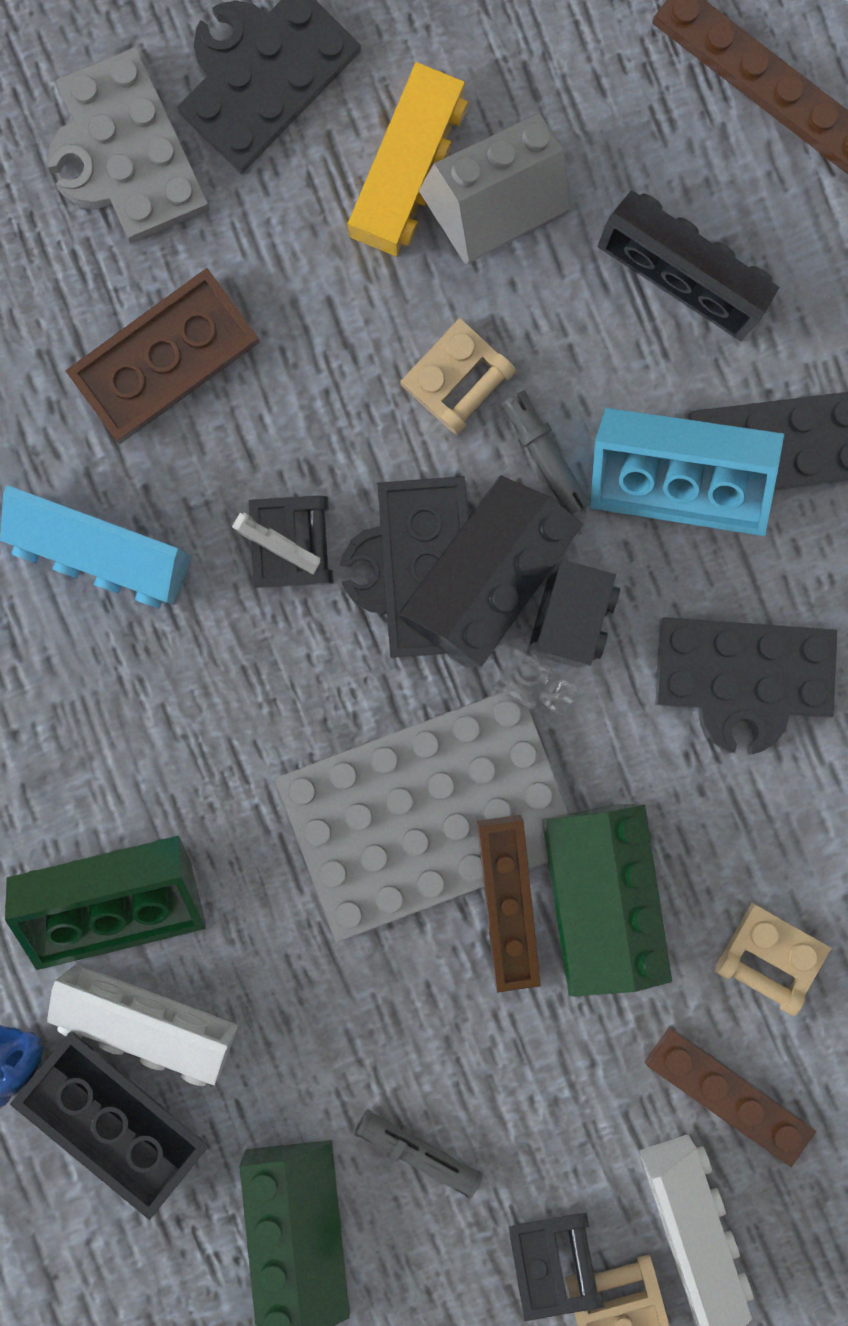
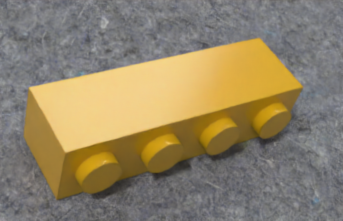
(409, 149)

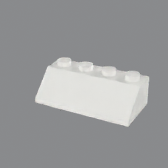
(141, 1024)
(695, 1233)

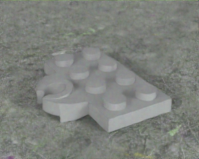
(125, 148)

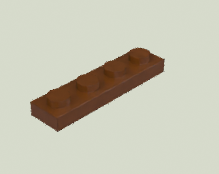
(508, 903)
(730, 1096)

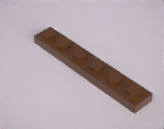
(758, 75)

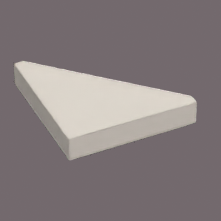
(276, 543)

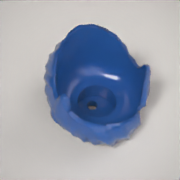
(18, 1060)

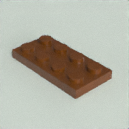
(163, 356)

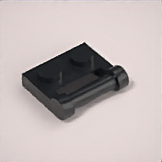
(279, 515)
(541, 1272)

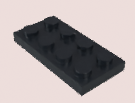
(813, 433)

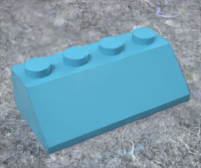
(685, 471)
(92, 546)

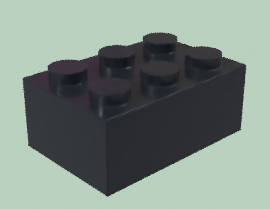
(573, 614)

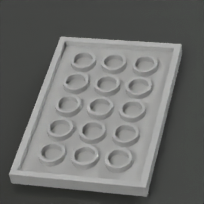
(399, 815)

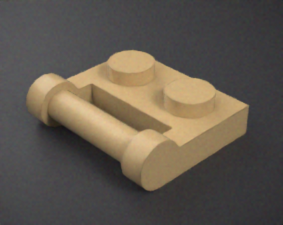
(447, 366)
(780, 946)
(637, 1309)

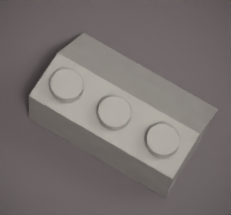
(499, 188)

